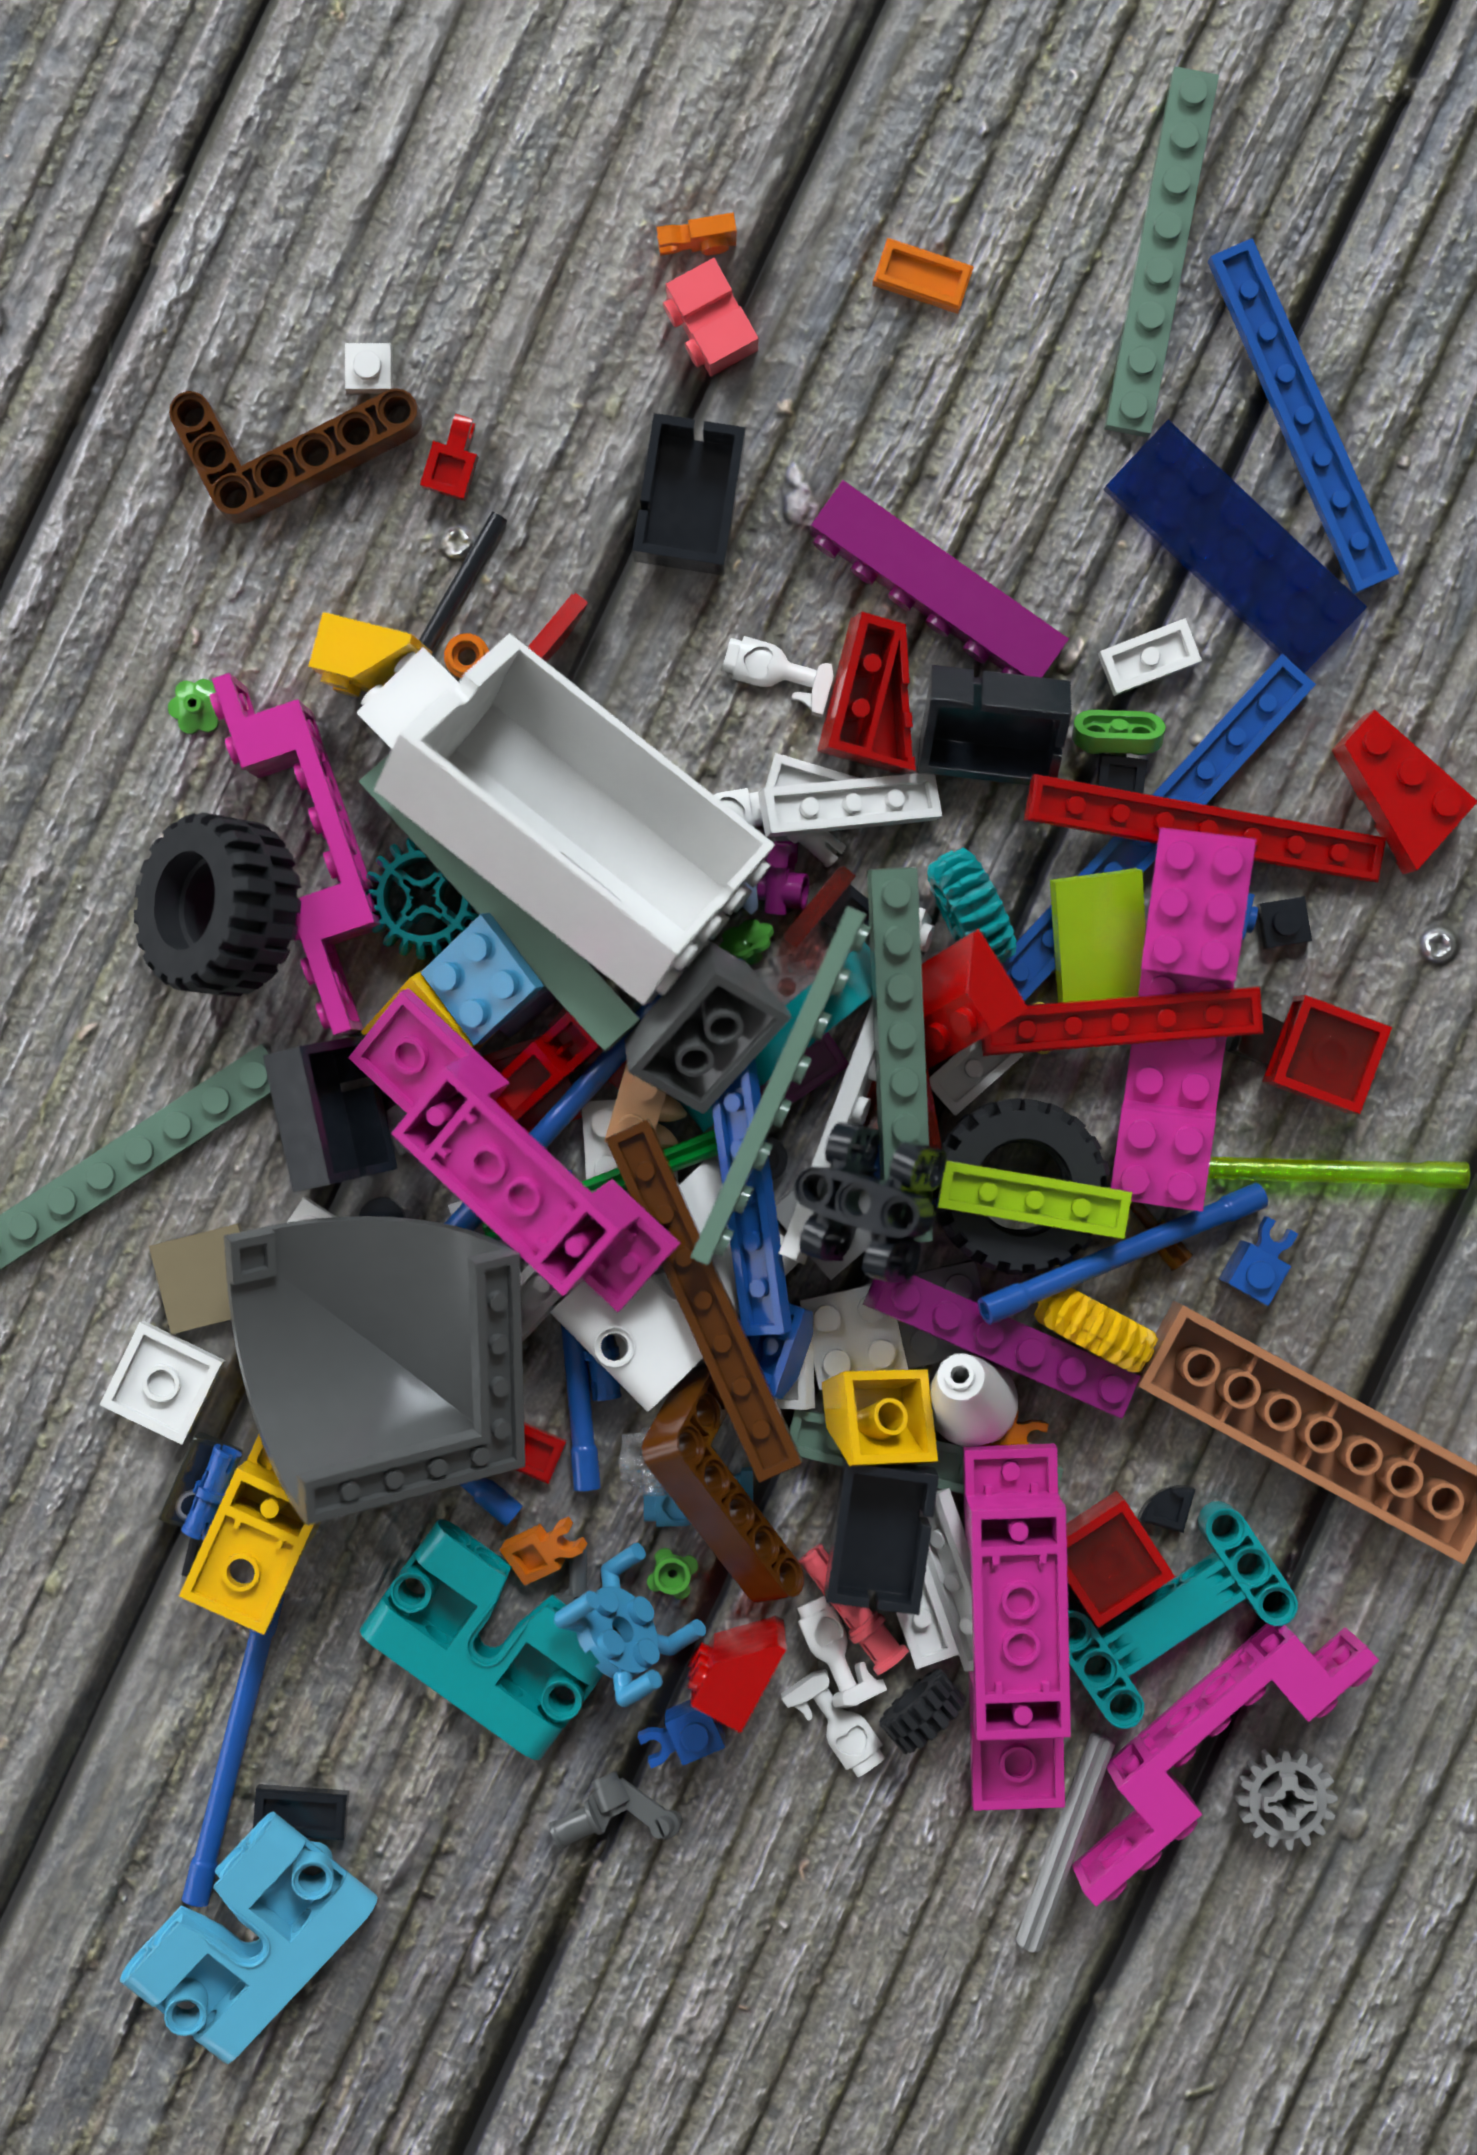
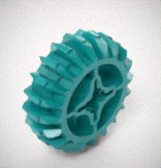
(970, 901)
(411, 913)

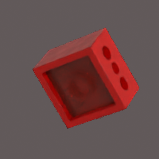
(1327, 1054)
(1112, 1559)

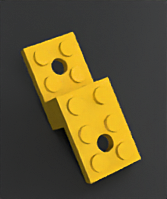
(252, 1525)

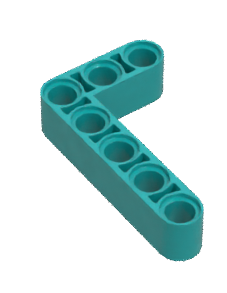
(856, 991)

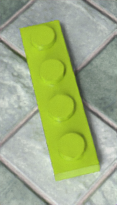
(1034, 1199)

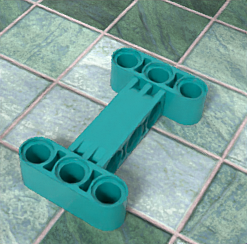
(1177, 1613)

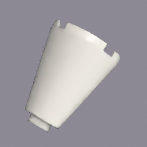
(972, 1400)

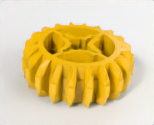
(1098, 1329)

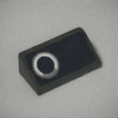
(192, 1469)

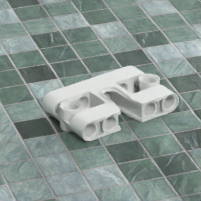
(652, 1323)

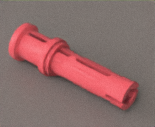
(864, 1625)

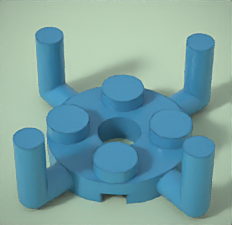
(637, 1644)

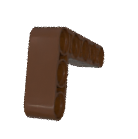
(292, 455)
(710, 1496)

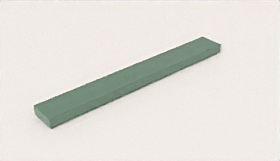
(552, 960)

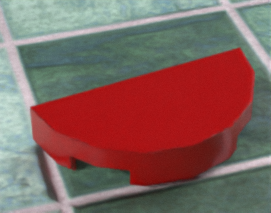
(559, 627)

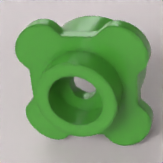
(678, 1585)

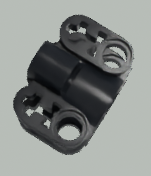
(912, 1176)

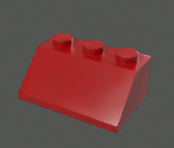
(965, 997)
(735, 1670)

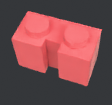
(711, 318)

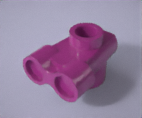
(781, 886)

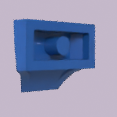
(784, 1354)

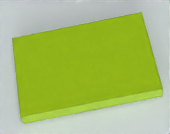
(1098, 934)

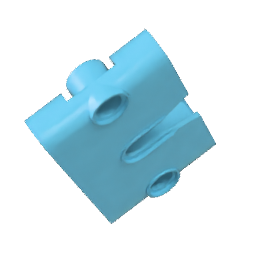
(241, 1982)

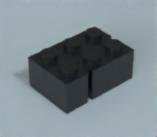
(689, 494)
(993, 725)
(327, 1131)
(880, 1536)

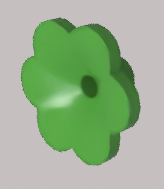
(194, 718)
(748, 940)

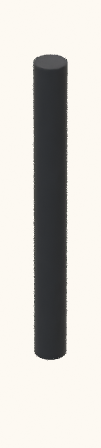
(463, 580)

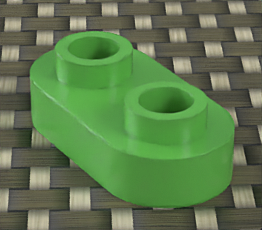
(1118, 732)

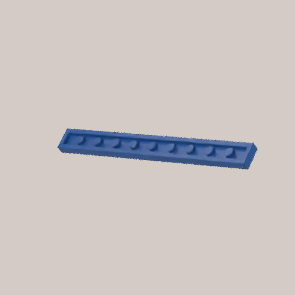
(1192, 781)

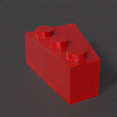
(870, 699)
(1402, 789)

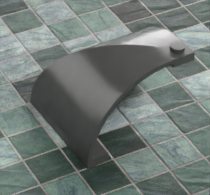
(378, 1357)

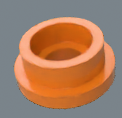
(456, 646)

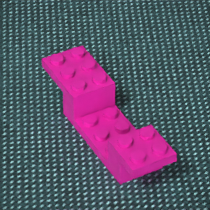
(288, 739)
(1175, 1085)
(500, 1166)
(1018, 1626)
(1142, 1766)

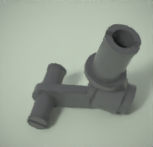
(610, 1798)

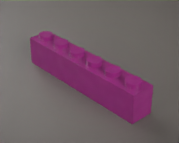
(934, 584)
(1005, 1343)

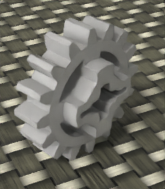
(1289, 1815)

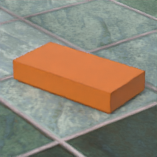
(922, 275)

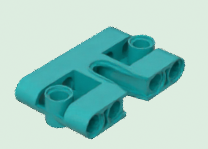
(441, 1644)

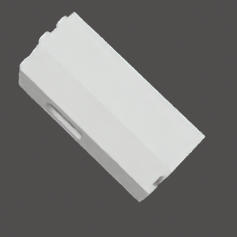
(575, 818)

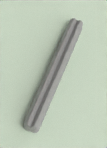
(1065, 1842)

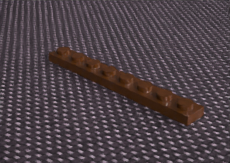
(707, 1305)

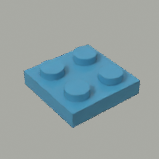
(482, 979)

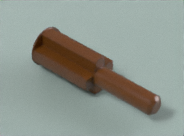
(1174, 1255)

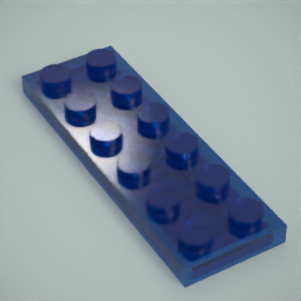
(1234, 547)

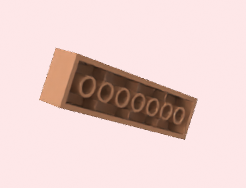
(1314, 1430)

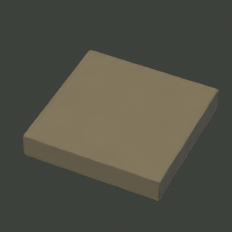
(193, 1278)

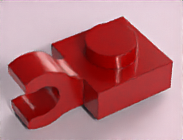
(451, 466)

